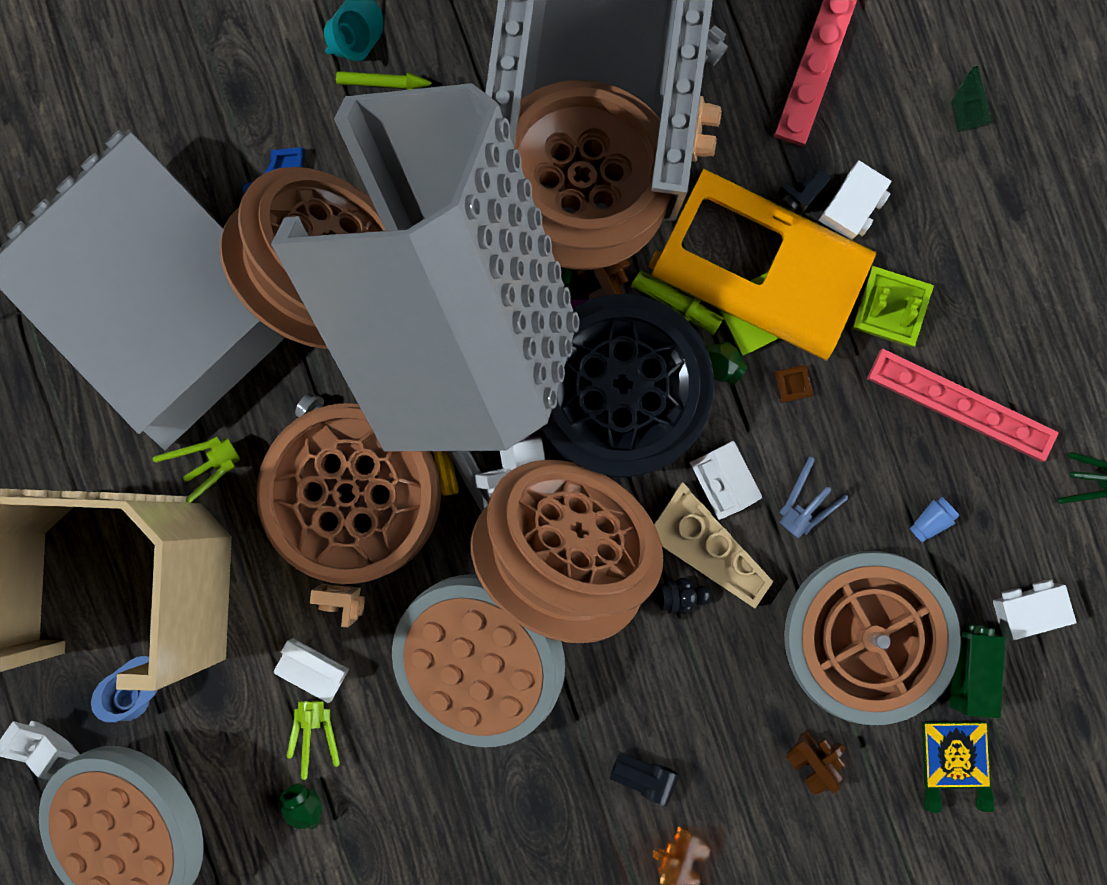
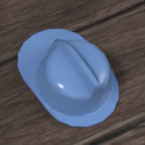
(120, 705)

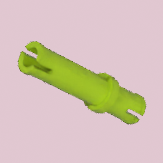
(685, 306)

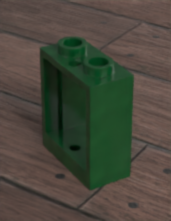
(979, 674)

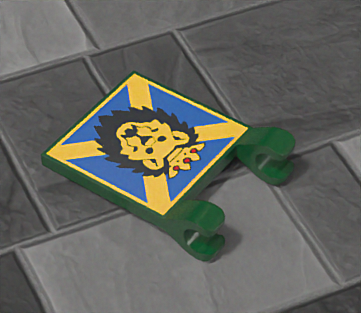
(956, 758)

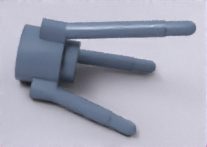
(799, 519)

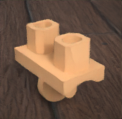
(707, 115)

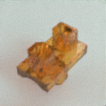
(679, 857)

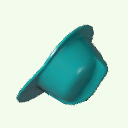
(354, 29)

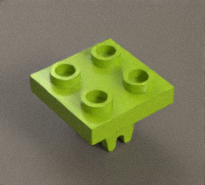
(892, 306)

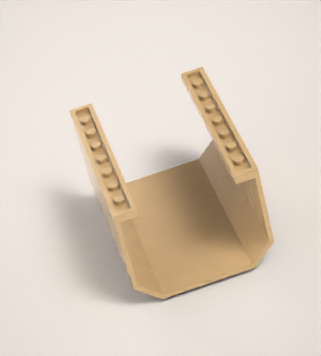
(187, 589)

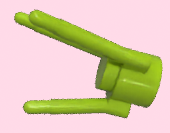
(220, 456)
(310, 716)

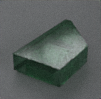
(970, 103)

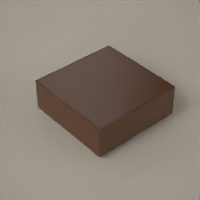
(793, 383)

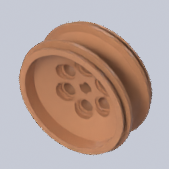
(295, 521)

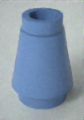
(934, 519)

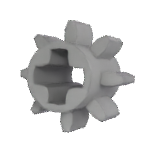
(715, 45)

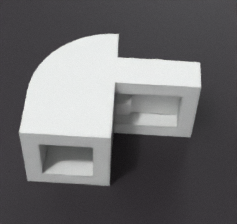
(525, 451)
(37, 747)

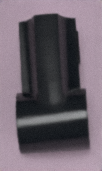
(653, 780)

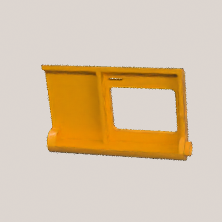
(806, 287)

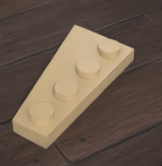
(701, 541)

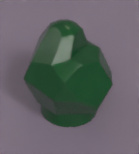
(726, 362)
(301, 807)

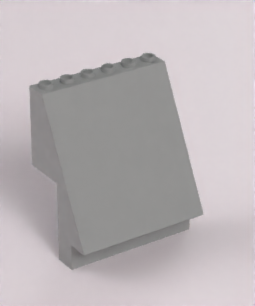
(135, 290)

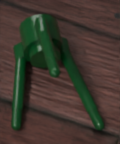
(1100, 477)

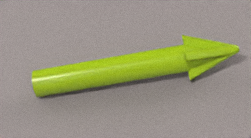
(407, 81)

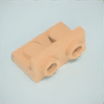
(333, 597)

